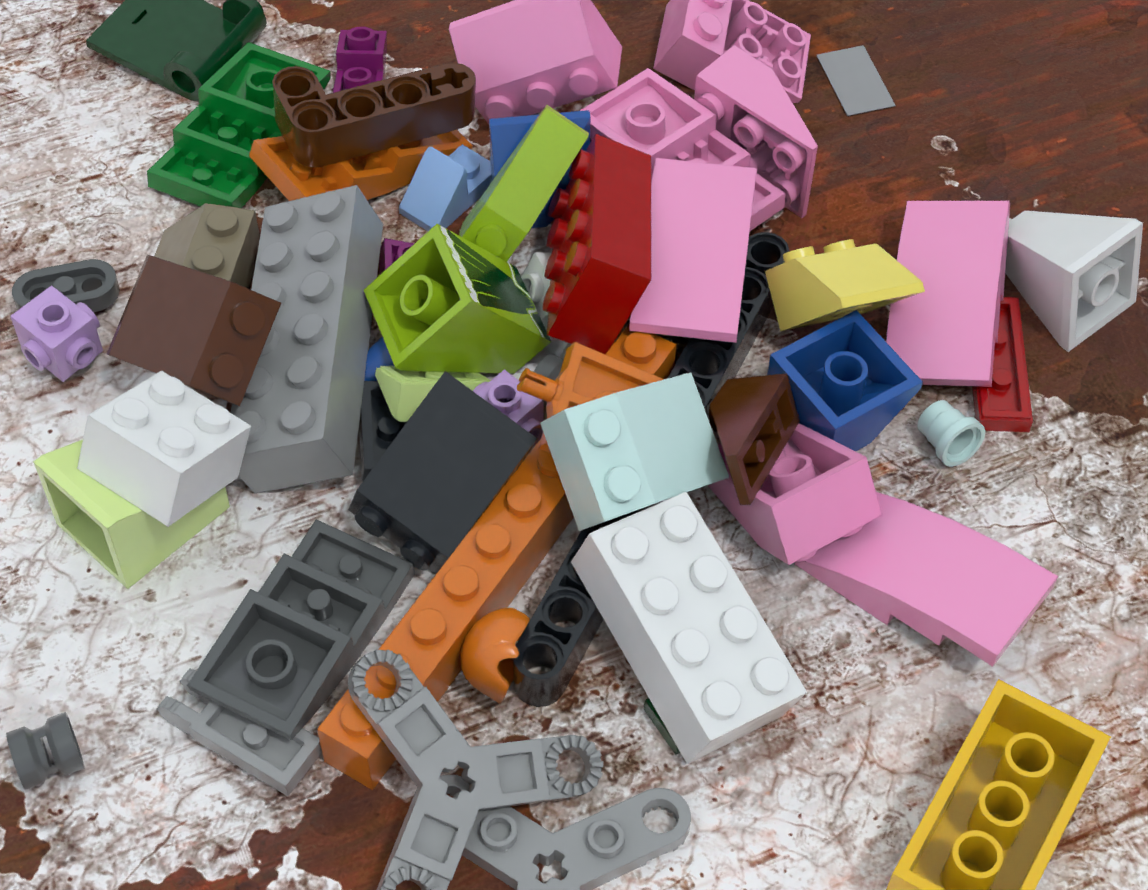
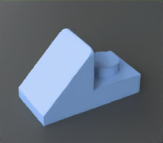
(445, 186)

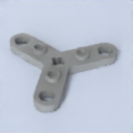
(429, 744)
(588, 850)

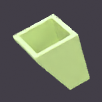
(110, 527)

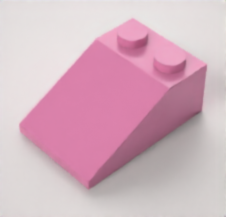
(808, 497)

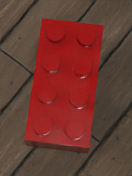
(599, 244)

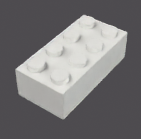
(687, 626)

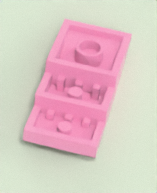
(671, 125)
(697, 250)
(961, 260)
(935, 578)

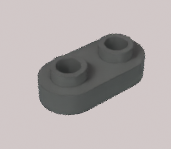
(81, 281)

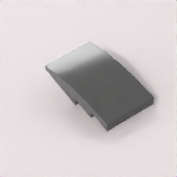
(302, 629)

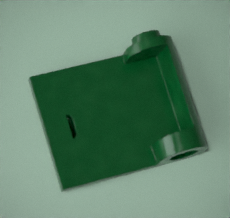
(177, 40)

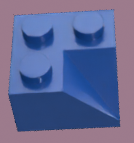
(846, 380)

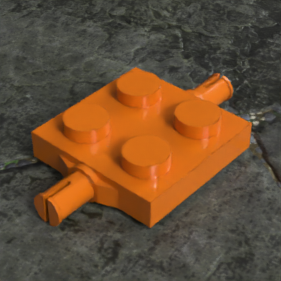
(582, 378)

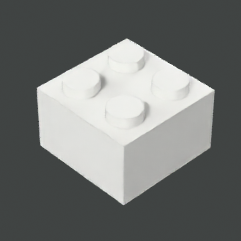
(163, 447)

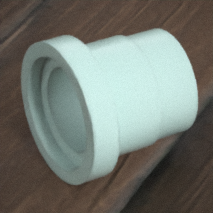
(951, 433)

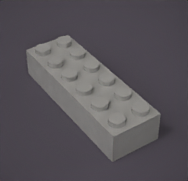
(312, 369)

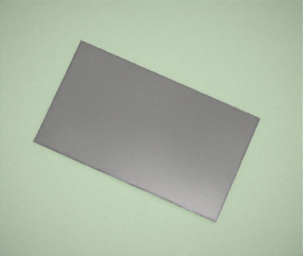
(855, 80)

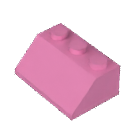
(536, 55)

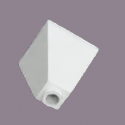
(1074, 269)

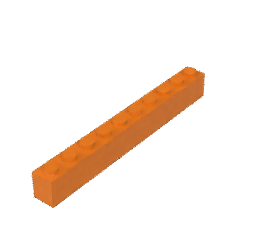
(474, 581)

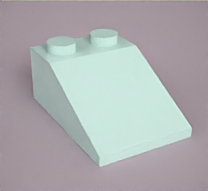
(633, 449)

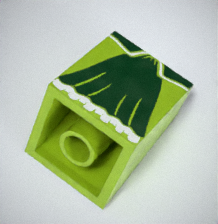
(455, 309)

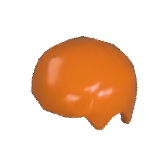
(490, 649)

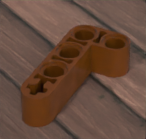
(370, 116)

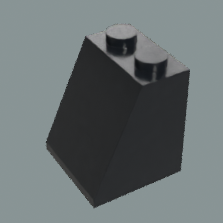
(440, 474)

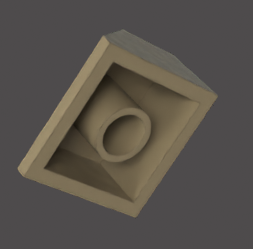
(214, 241)

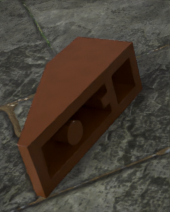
(754, 426)

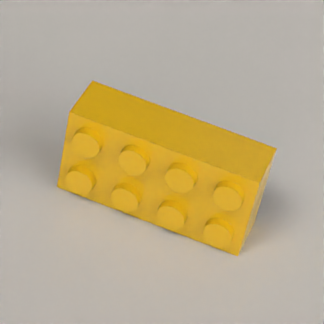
(1002, 798)

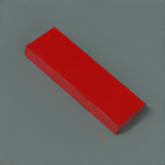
(1008, 402)

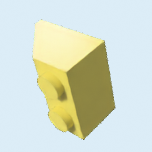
(837, 282)

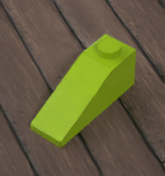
(524, 184)

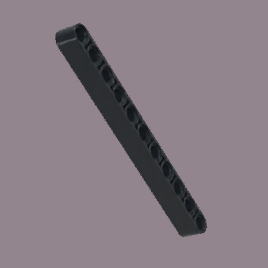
(567, 597)

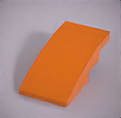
(372, 173)

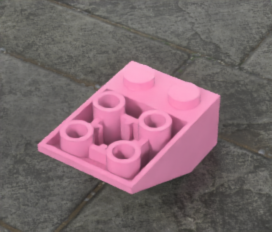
(703, 30)
(762, 120)

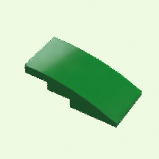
(215, 139)

